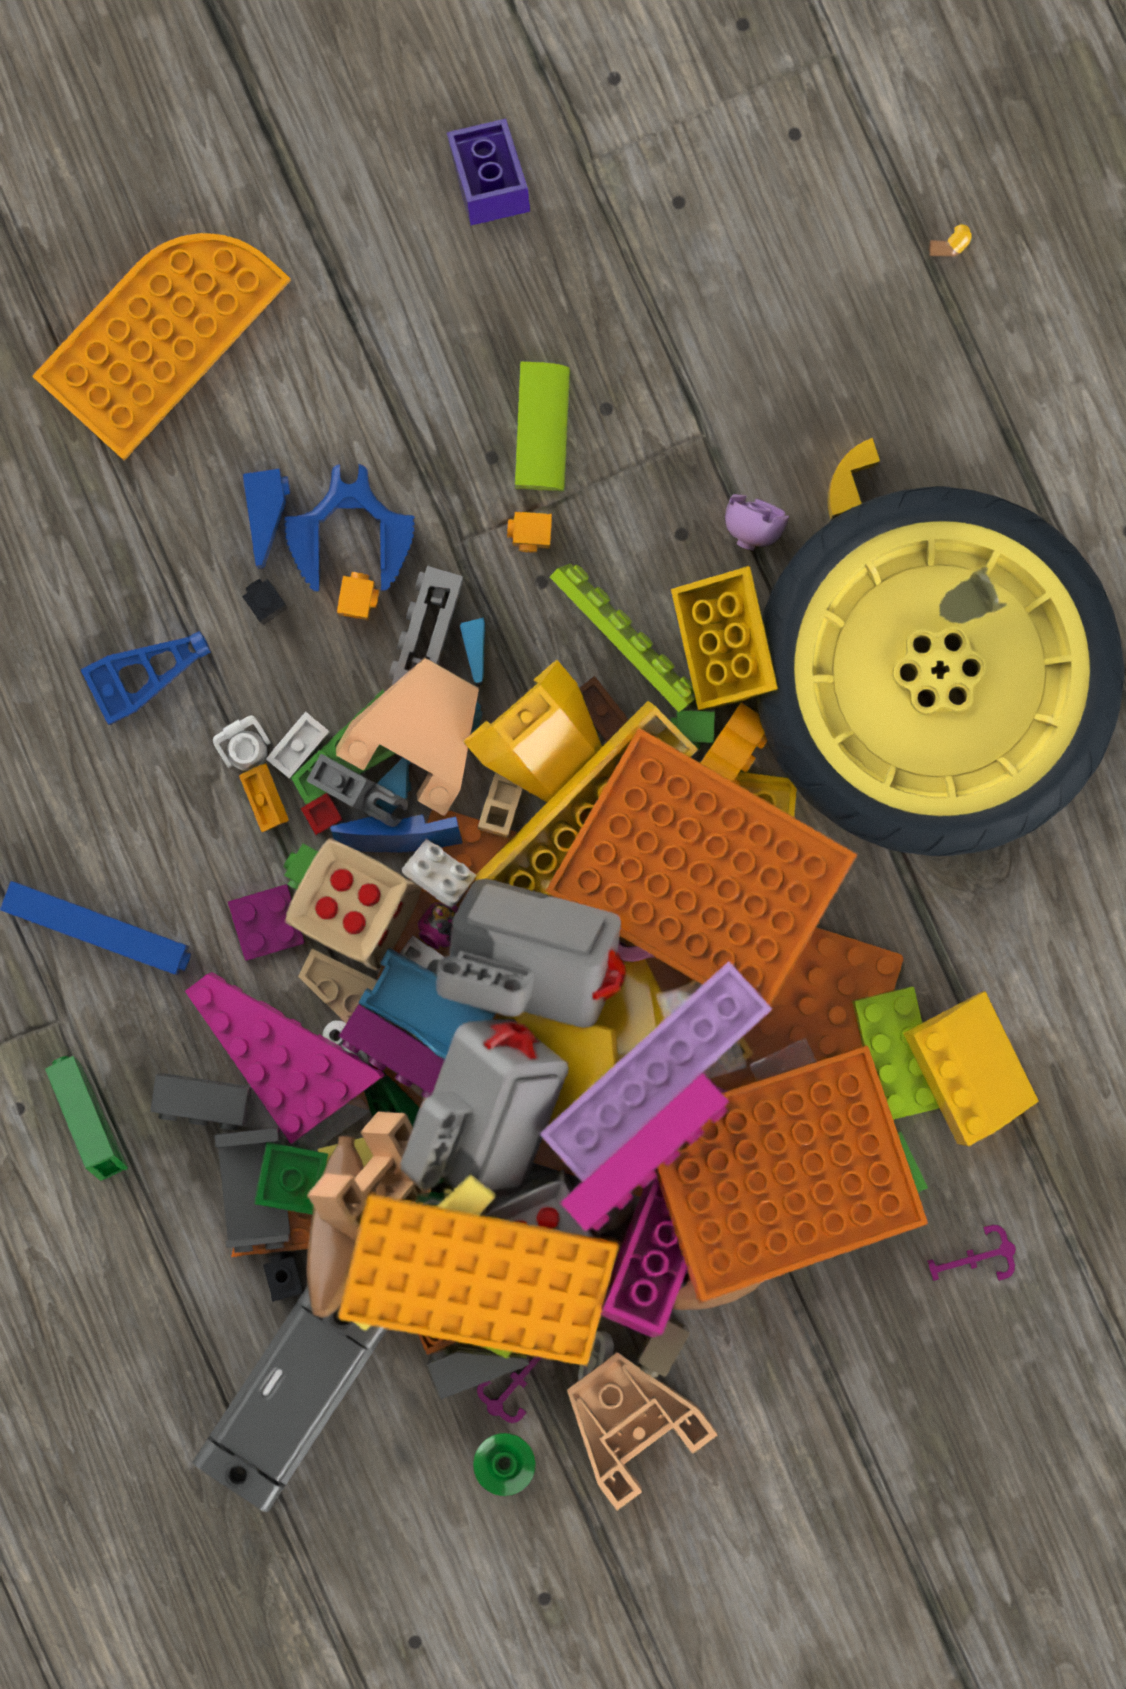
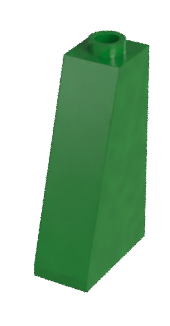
(85, 1118)

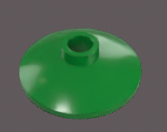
(500, 1480)

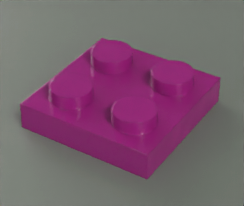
(262, 923)

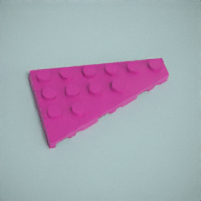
(290, 1069)

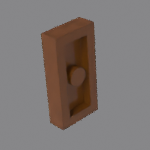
(603, 710)

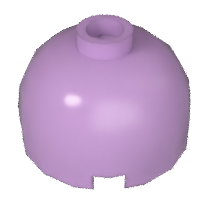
(754, 522)

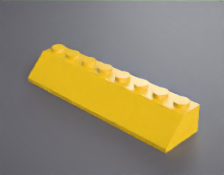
(545, 839)

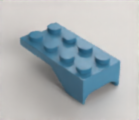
(410, 999)

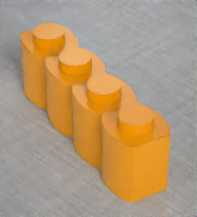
(736, 743)

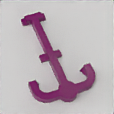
(1006, 1249)
(495, 1406)

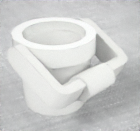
(245, 747)

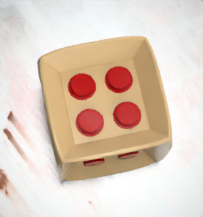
(352, 903)

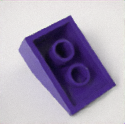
(488, 172)

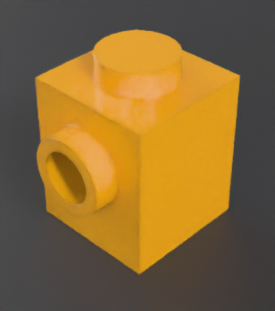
(530, 531)
(357, 596)

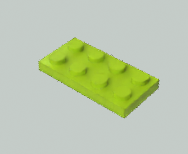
(881, 1027)

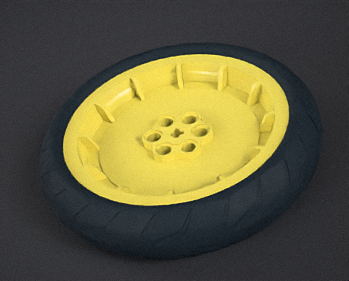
(945, 772)

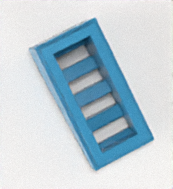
(474, 641)

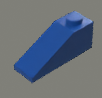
(265, 505)

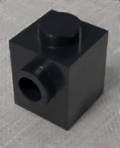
(264, 600)

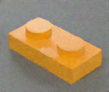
(264, 798)

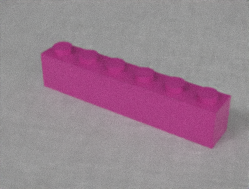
(644, 1152)

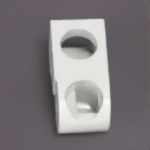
(422, 954)

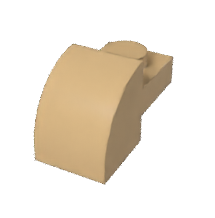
(500, 806)

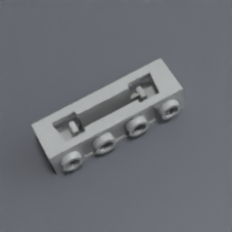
(440, 582)

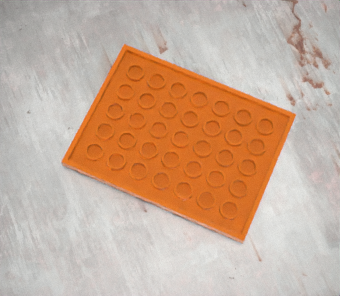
(701, 868)
(790, 1176)

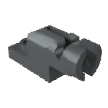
(355, 789)

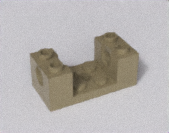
(661, 1351)

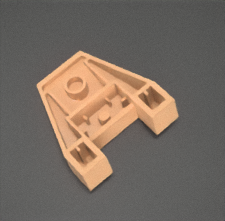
(422, 721)
(342, 1198)
(623, 1414)

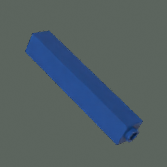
(95, 928)

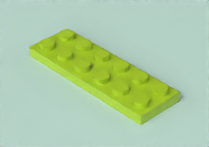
(618, 630)

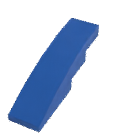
(375, 836)

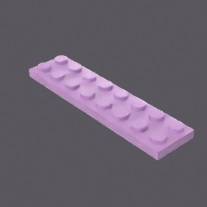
(655, 1071)

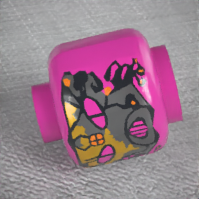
(436, 925)

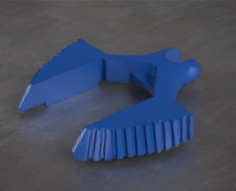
(304, 529)

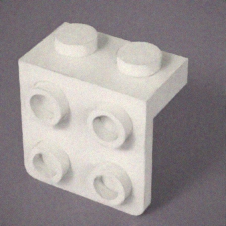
(438, 873)

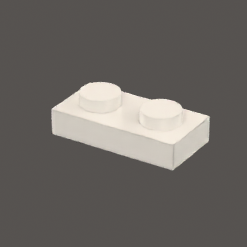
(297, 745)

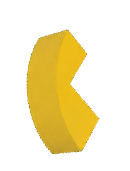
(842, 488)

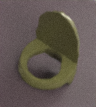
(970, 599)

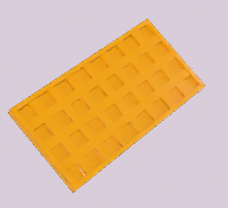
(477, 1279)

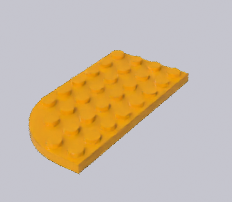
(159, 334)

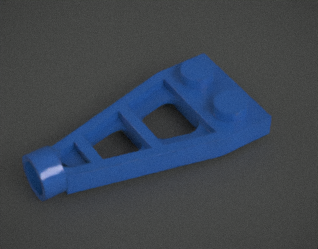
(109, 689)

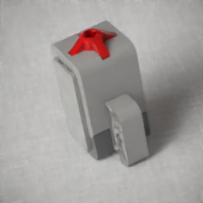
(531, 955)
(486, 1109)

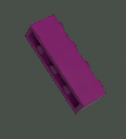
(392, 1049)

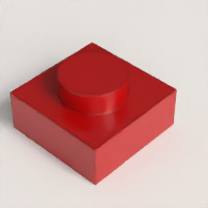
(321, 814)

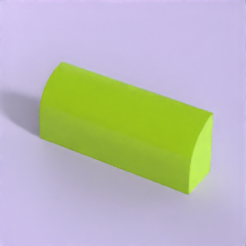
(542, 426)

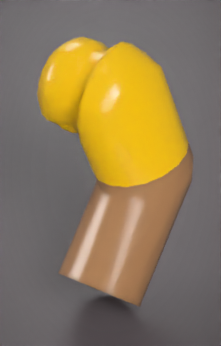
(954, 245)

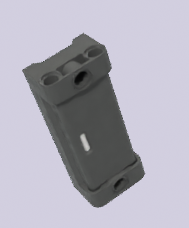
(286, 1402)

